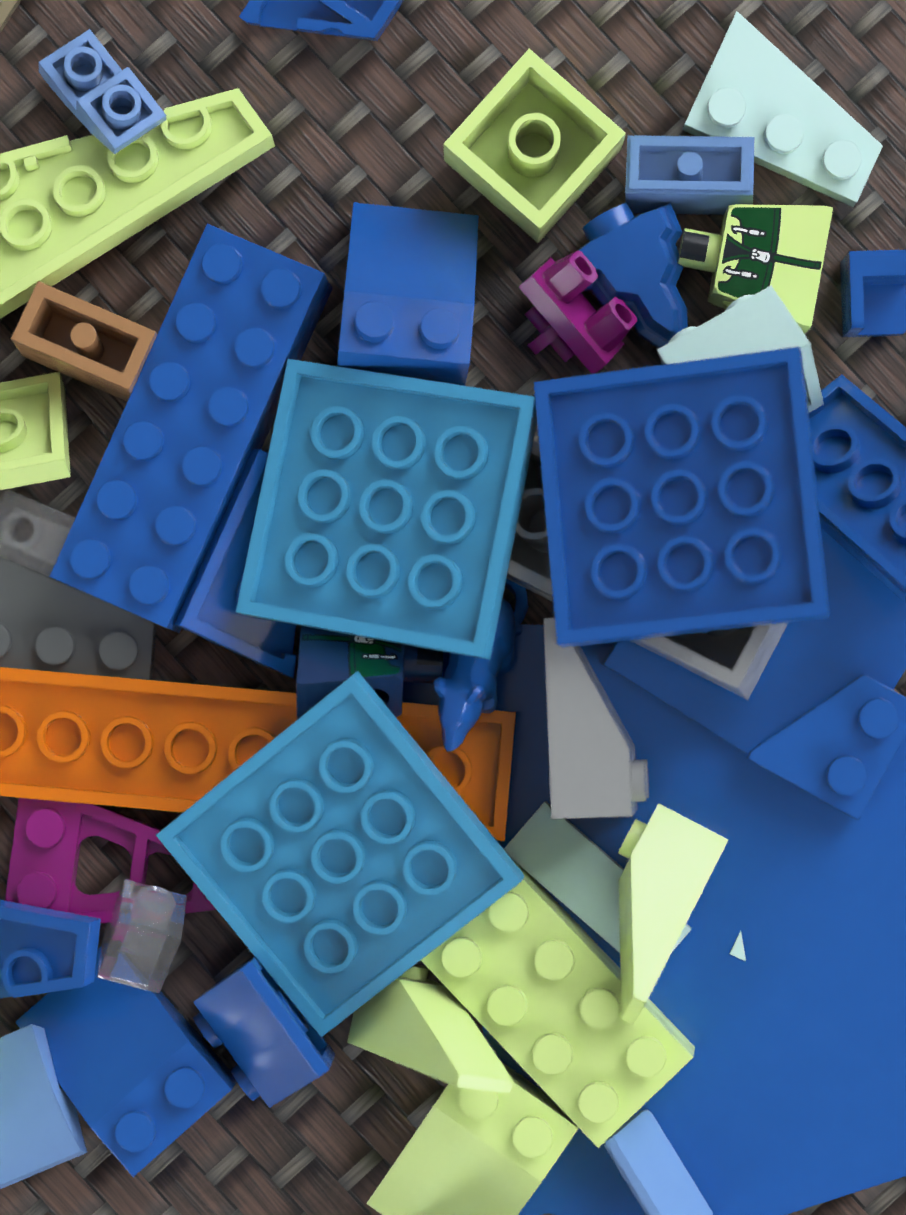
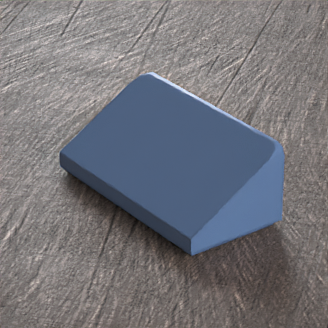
(689, 173)
(654, 1168)

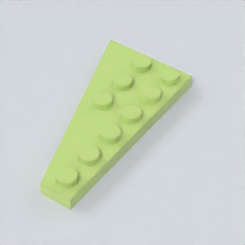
(79, 199)

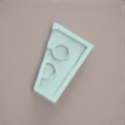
(794, 122)

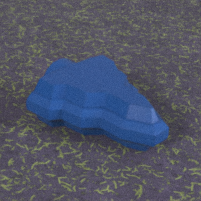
(640, 266)

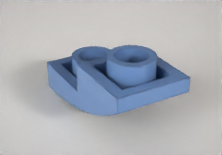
(101, 93)

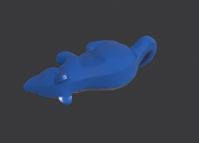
(470, 682)

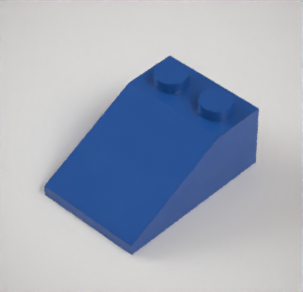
(409, 293)
(129, 1065)

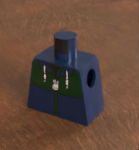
(333, 657)

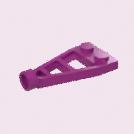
(48, 853)

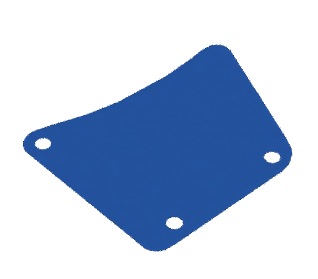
(805, 1040)

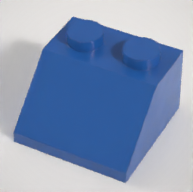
(263, 1034)

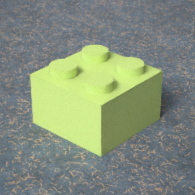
(533, 145)

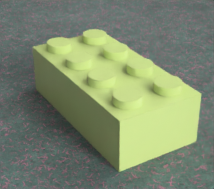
(558, 1009)

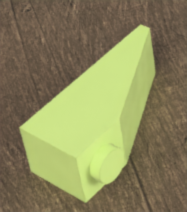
(657, 895)
(429, 1032)

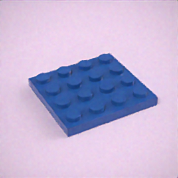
(681, 498)

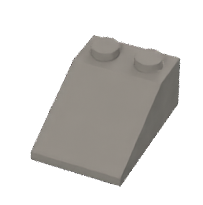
(588, 745)

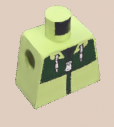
(763, 249)

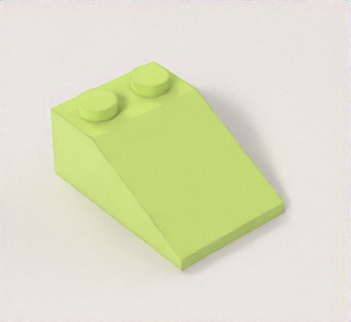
(477, 1153)

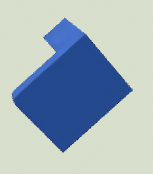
(873, 293)

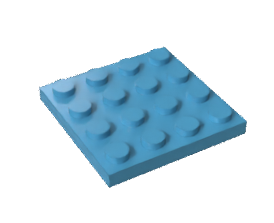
(389, 508)
(340, 854)

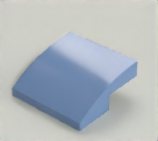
(35, 1115)

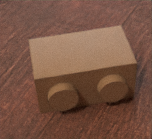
(83, 341)

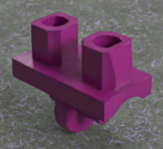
(567, 317)

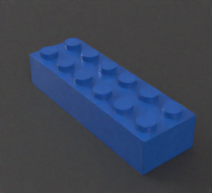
(191, 425)

